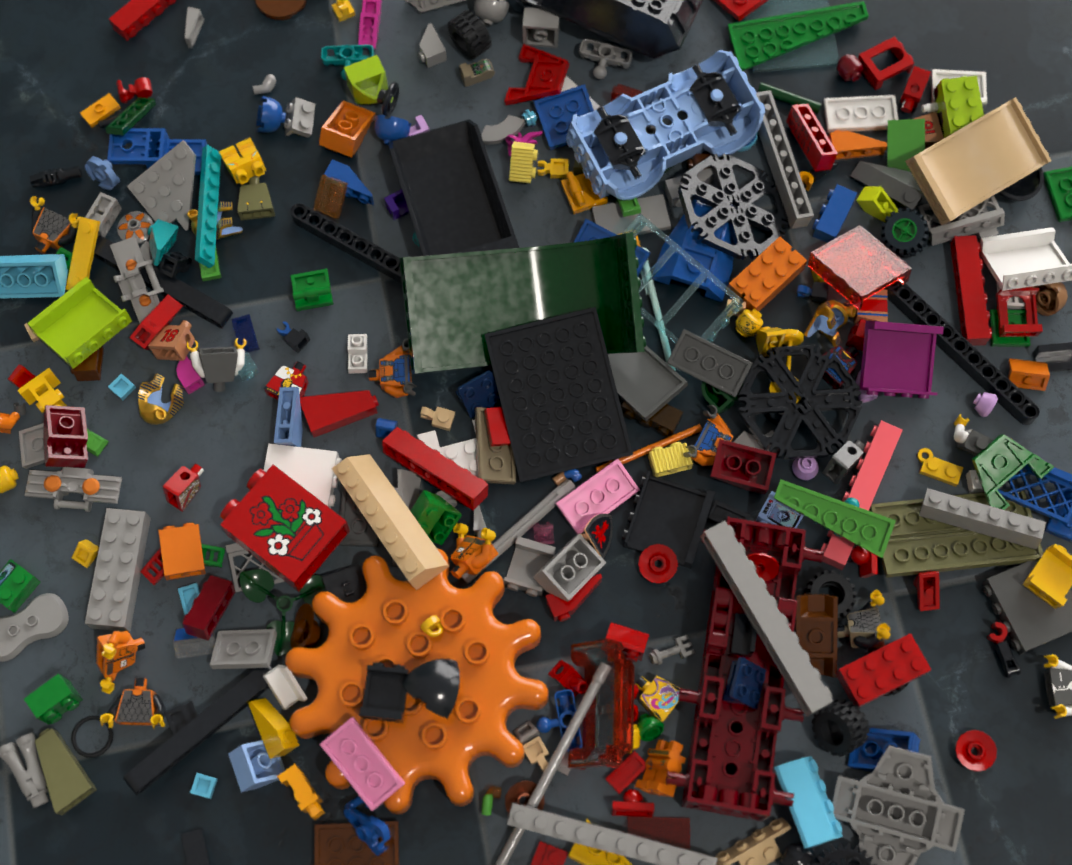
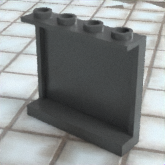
(1024, 614)

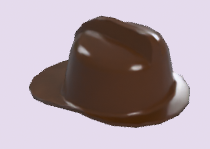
(306, 629)

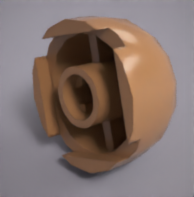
(1051, 298)

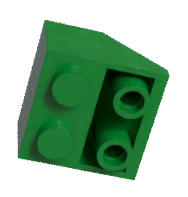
(435, 516)

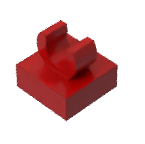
(20, 376)

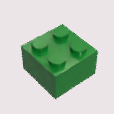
(53, 699)

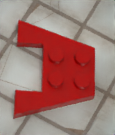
(544, 79)

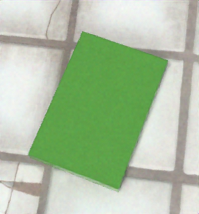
(905, 140)

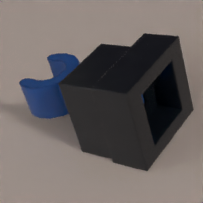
(818, 293)
(293, 338)

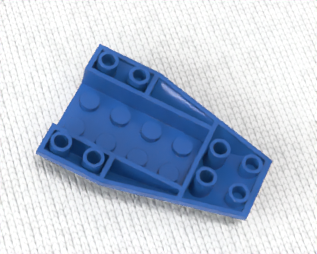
(713, 260)

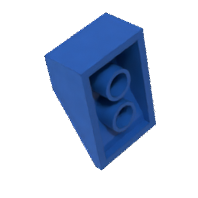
(870, 753)

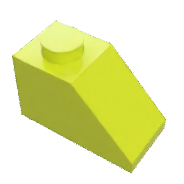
(876, 202)

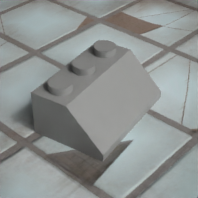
(570, 569)

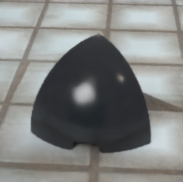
(435, 684)

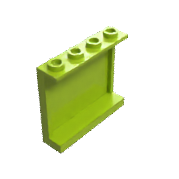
(79, 323)

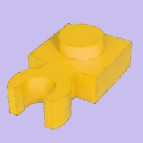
(557, 168)

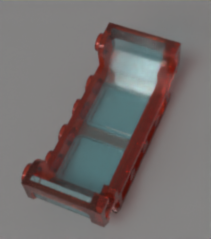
(610, 718)

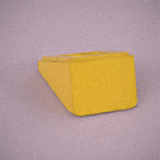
(85, 553)

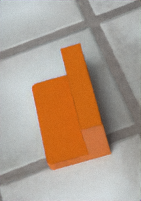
(1028, 374)

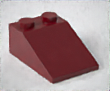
(743, 466)

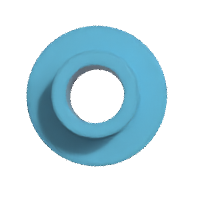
(529, 117)

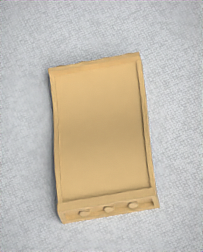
(978, 161)

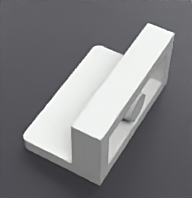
(284, 686)

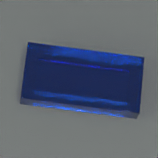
(244, 330)

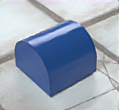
(385, 427)

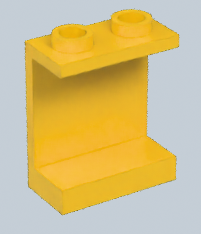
(1051, 576)

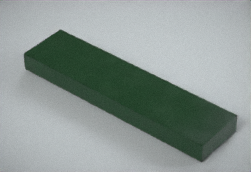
(130, 116)

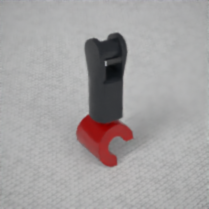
(1003, 649)

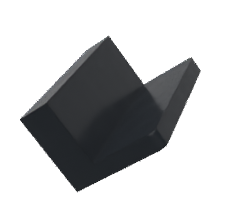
(1055, 355)
(743, 636)

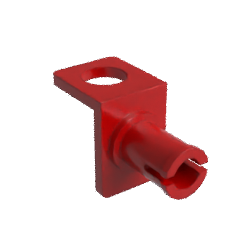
(569, 678)

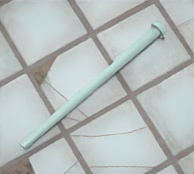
(651, 291)

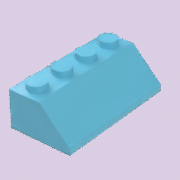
(33, 276)
(811, 806)

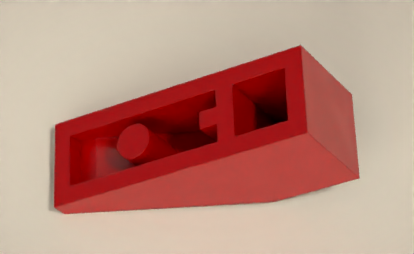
(562, 609)

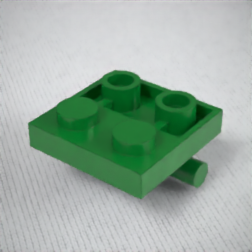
(312, 290)

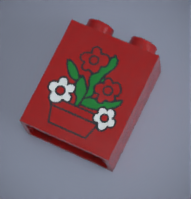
(284, 526)

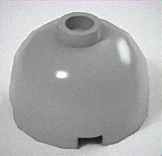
(491, 10)

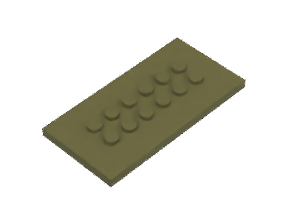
(931, 546)

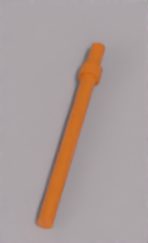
(664, 442)

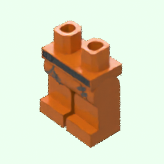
(661, 760)

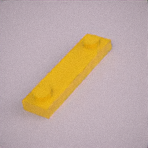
(83, 251)

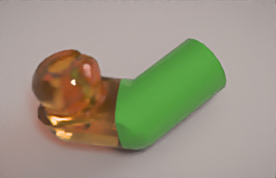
(487, 801)

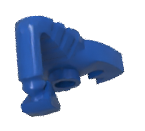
(367, 827)

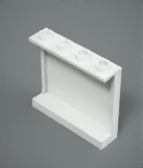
(1025, 259)
(308, 468)

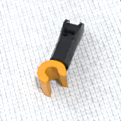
(812, 176)

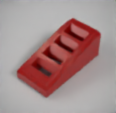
(150, 565)

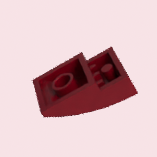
(65, 436)

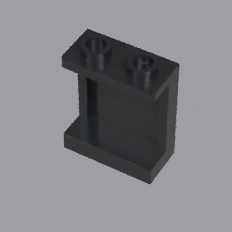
(384, 693)

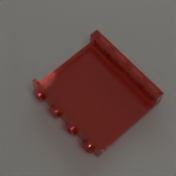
(858, 265)

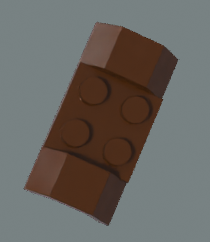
(818, 630)

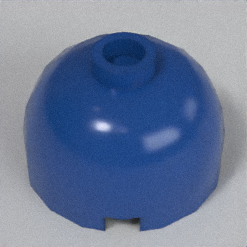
(270, 115)
(391, 128)

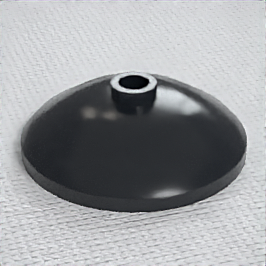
(1025, 188)

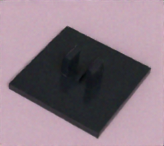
(346, 584)

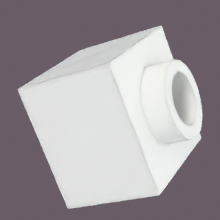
(973, 482)

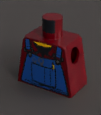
(847, 360)

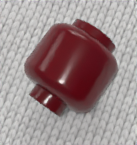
(849, 68)

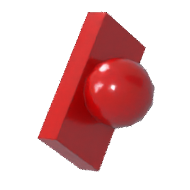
(866, 561)
(632, 805)

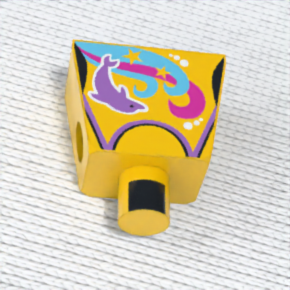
(658, 696)

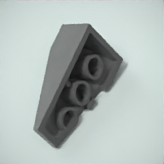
(897, 183)

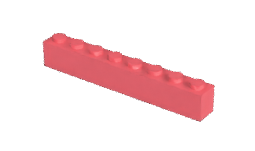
(864, 486)

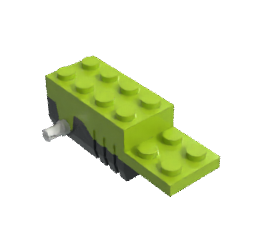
(956, 103)

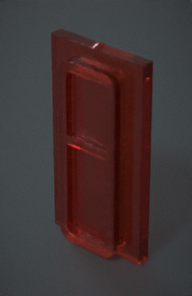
(666, 830)

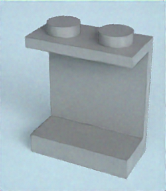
(526, 562)

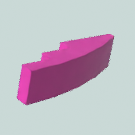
(369, 22)

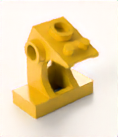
(42, 390)

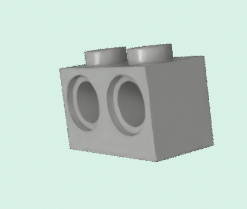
(104, 210)

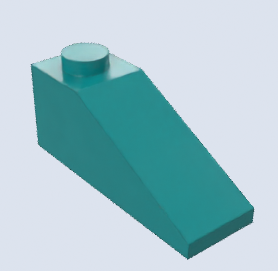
(162, 238)

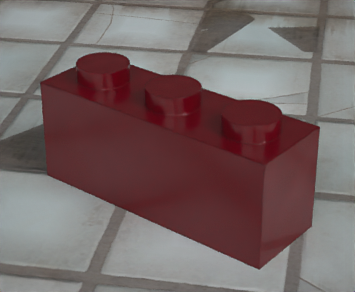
(208, 607)

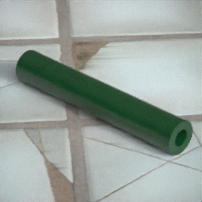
(789, 97)

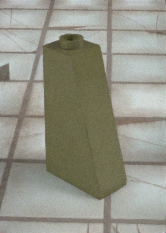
(63, 773)

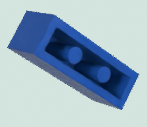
(833, 213)

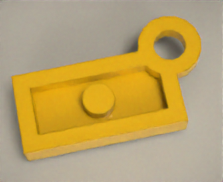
(939, 469)

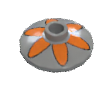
(140, 231)

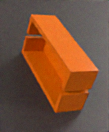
(768, 274)

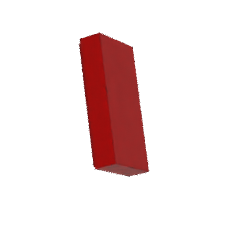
(496, 427)
(626, 772)

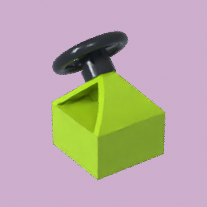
(369, 84)

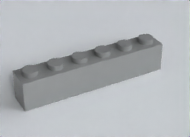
(982, 518)

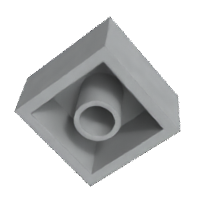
(540, 28)

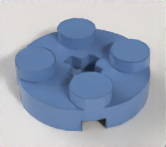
(102, 172)

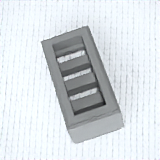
(193, 25)

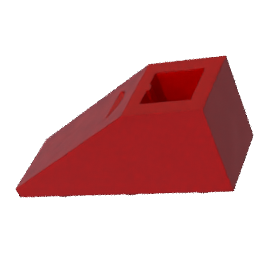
(156, 321)

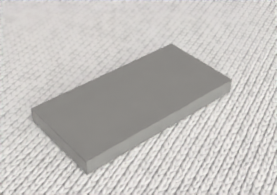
(652, 207)

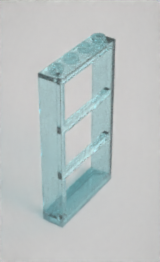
(723, 319)

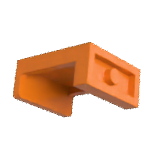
(181, 551)

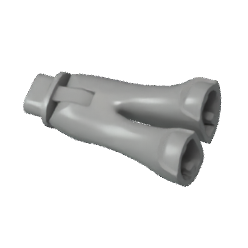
(31, 780)

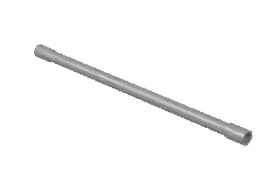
(597, 680)

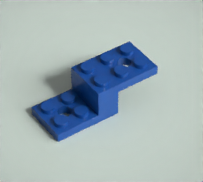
(149, 147)

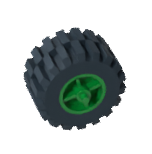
(905, 232)

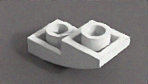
(357, 353)

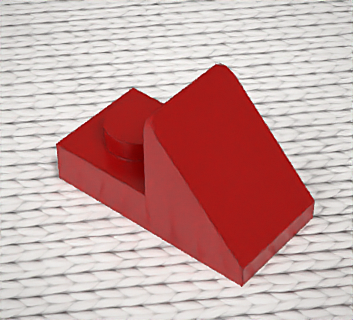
(927, 590)

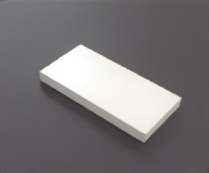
(859, 113)

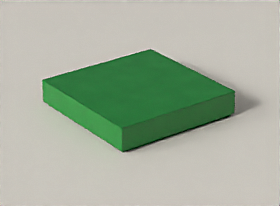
(1014, 317)

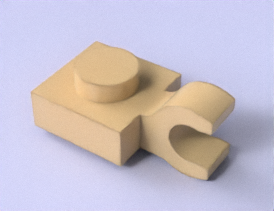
(440, 418)
(536, 752)

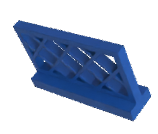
(1058, 478)

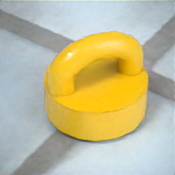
(430, 624)

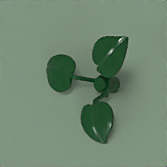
(256, 587)

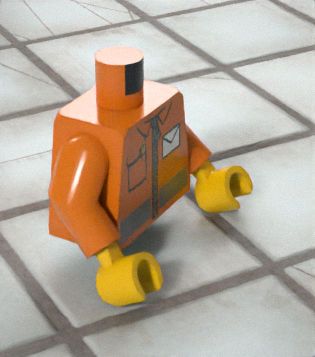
(472, 552)
(114, 654)

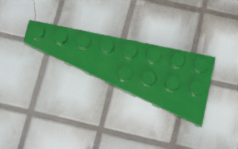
(776, 35)

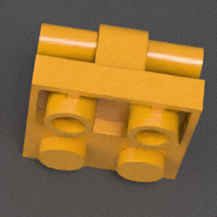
(580, 193)

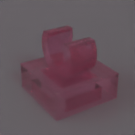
(544, 533)

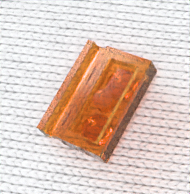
(330, 196)

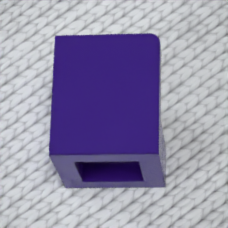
(396, 204)

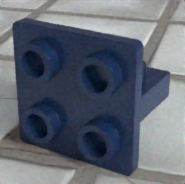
(479, 393)
(744, 683)

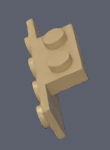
(756, 849)

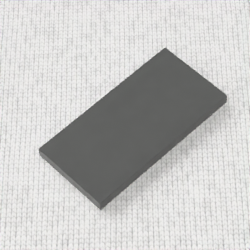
(645, 381)

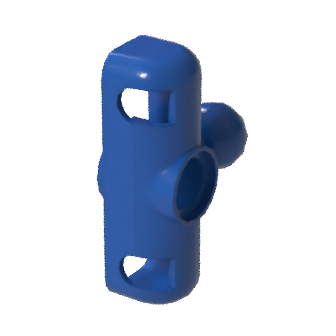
(565, 709)

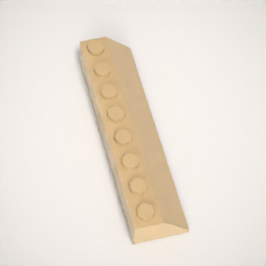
(390, 519)

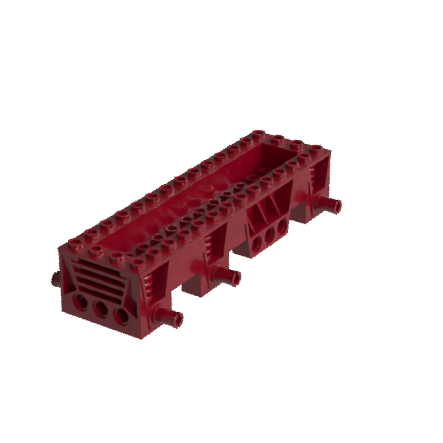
(713, 743)

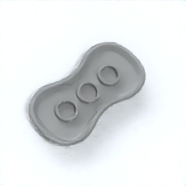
(40, 619)

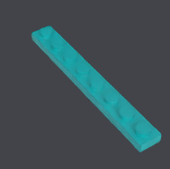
(208, 207)

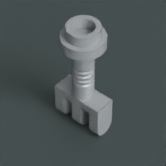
(656, 656)

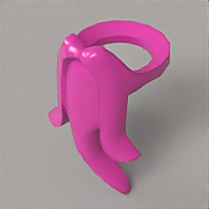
(526, 139)

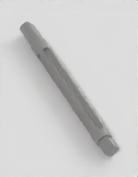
(527, 522)

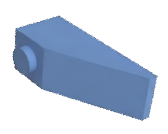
(289, 419)

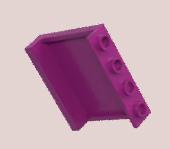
(898, 358)

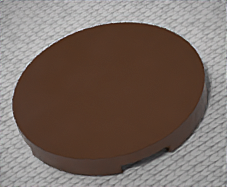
(280, 8)

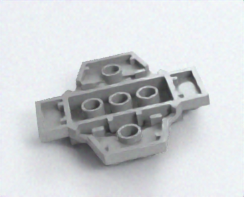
(898, 809)

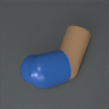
(561, 477)

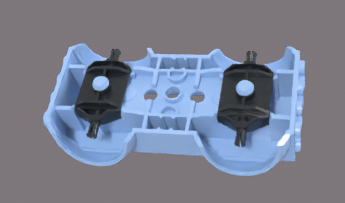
(629, 161)

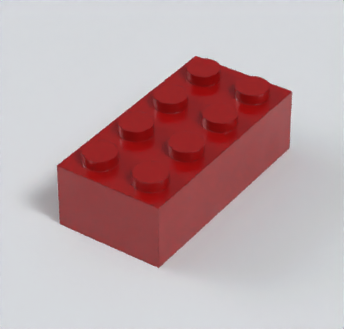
(883, 671)

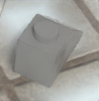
(431, 48)

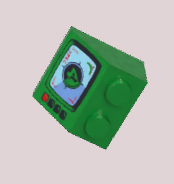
(15, 585)

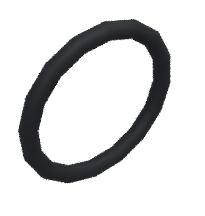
(90, 755)

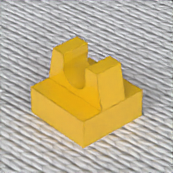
(343, 10)

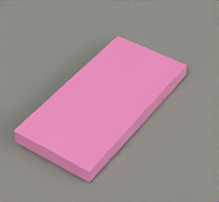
(597, 495)
(362, 763)

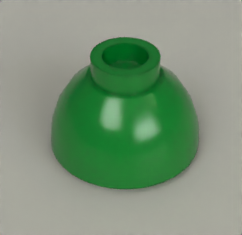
(649, 727)

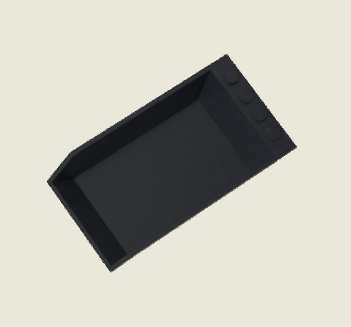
(641, 25)
(452, 191)

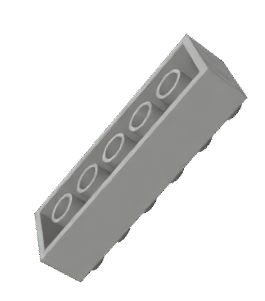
(118, 570)

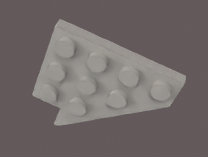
(168, 186)

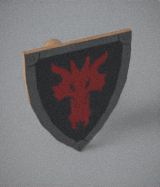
(599, 533)

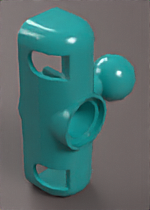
(341, 53)

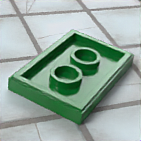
(1060, 191)

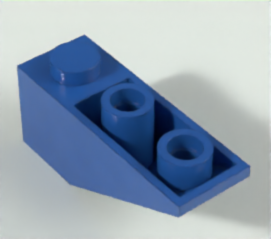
(355, 187)

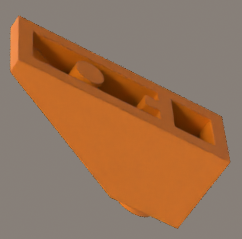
(855, 145)

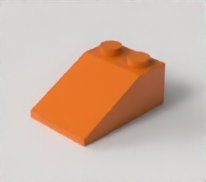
(346, 128)

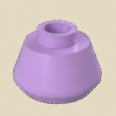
(985, 403)
(805, 468)

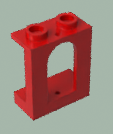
(870, 70)
(1031, 328)

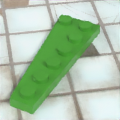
(849, 521)

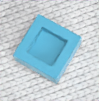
(121, 387)
(203, 786)

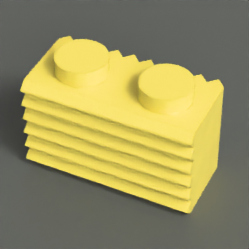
(522, 162)
(669, 460)

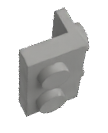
(299, 117)

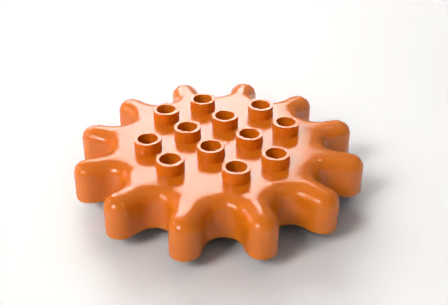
(388, 631)

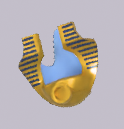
(224, 225)
(828, 319)
(150, 404)

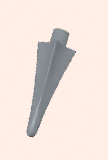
(478, 523)

